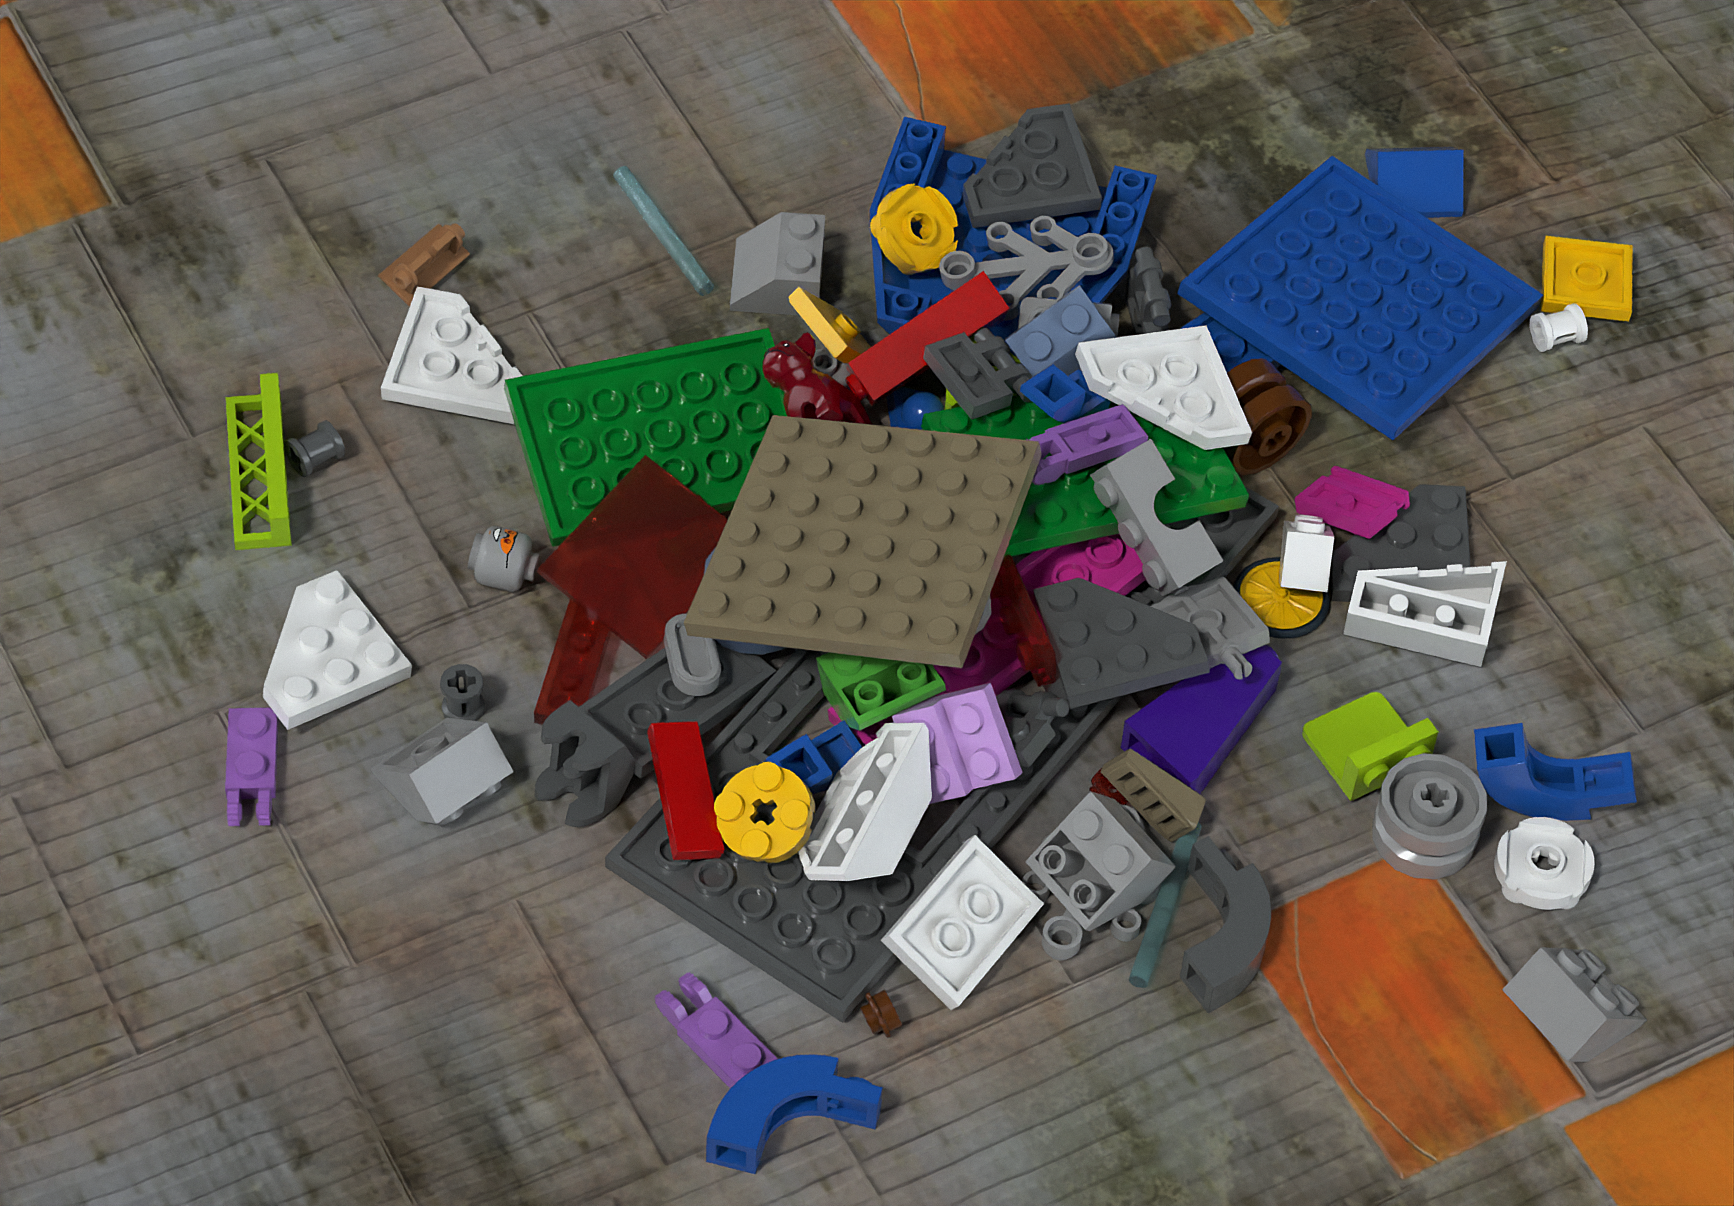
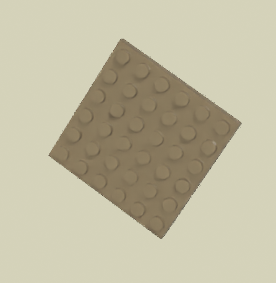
(865, 540)

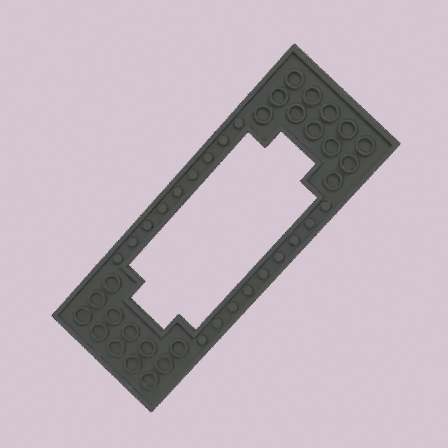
(826, 933)

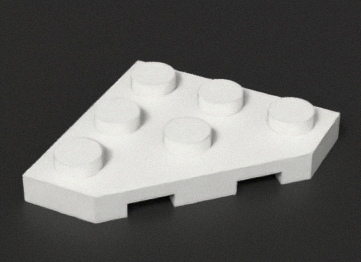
(448, 360)
(1170, 381)
(329, 653)

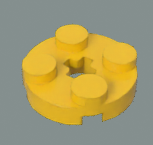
(894, 230)
(739, 805)

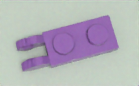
(1087, 442)
(251, 762)
(714, 1032)

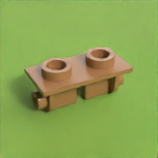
(426, 261)

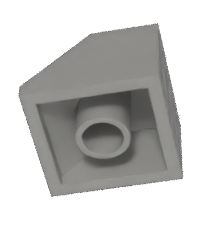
(776, 261)
(444, 770)

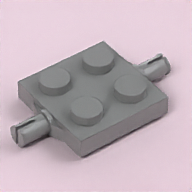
(1222, 620)

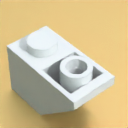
(1306, 554)

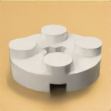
(1537, 887)

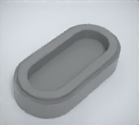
(691, 659)

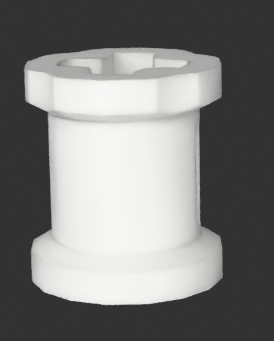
(1558, 327)

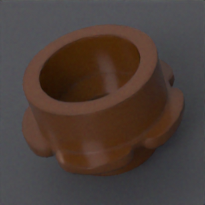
(880, 1013)

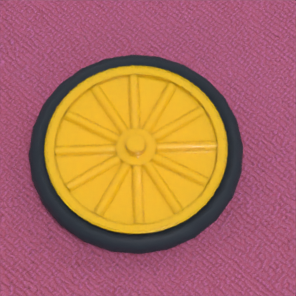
(1282, 609)

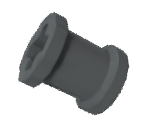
(314, 448)
(468, 694)

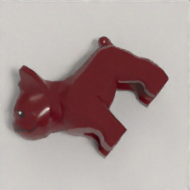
(805, 388)

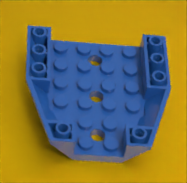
(921, 160)

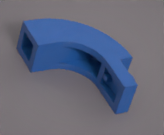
(1549, 785)
(780, 1093)

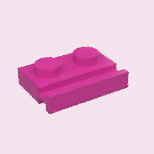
(1352, 502)

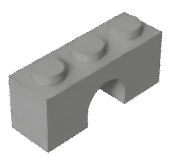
(1167, 554)

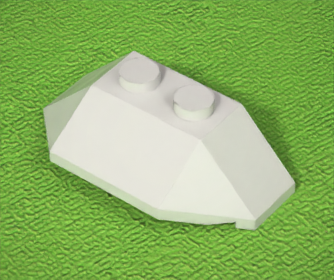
(871, 807)

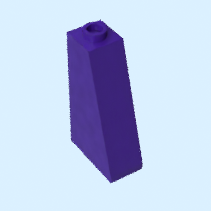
(1202, 719)

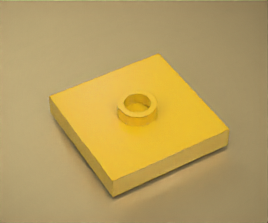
(1588, 275)
(830, 325)

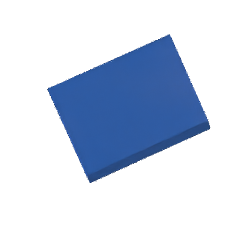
(1421, 177)

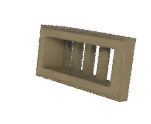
(1159, 797)

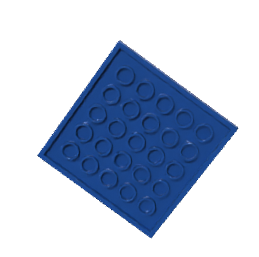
(1361, 296)

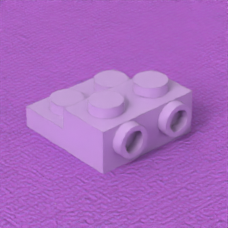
(965, 741)

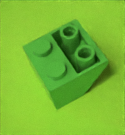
(874, 688)

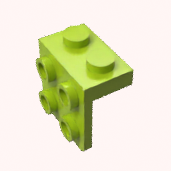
(1365, 741)

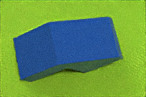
(1063, 396)
(820, 758)

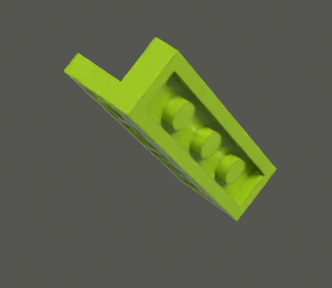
(273, 460)

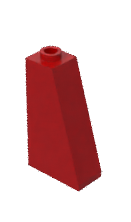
(900, 355)

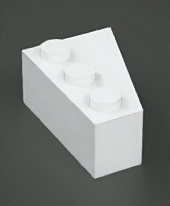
(1427, 610)

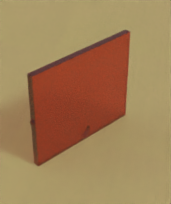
(638, 555)

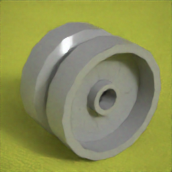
(1429, 816)

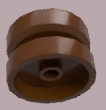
(1273, 411)

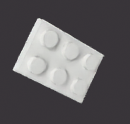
(962, 922)

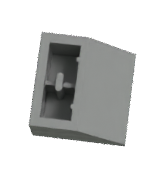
(1099, 862)
(1574, 1002)

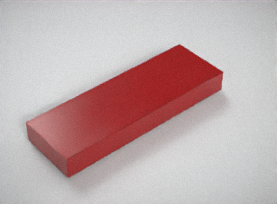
(685, 790)

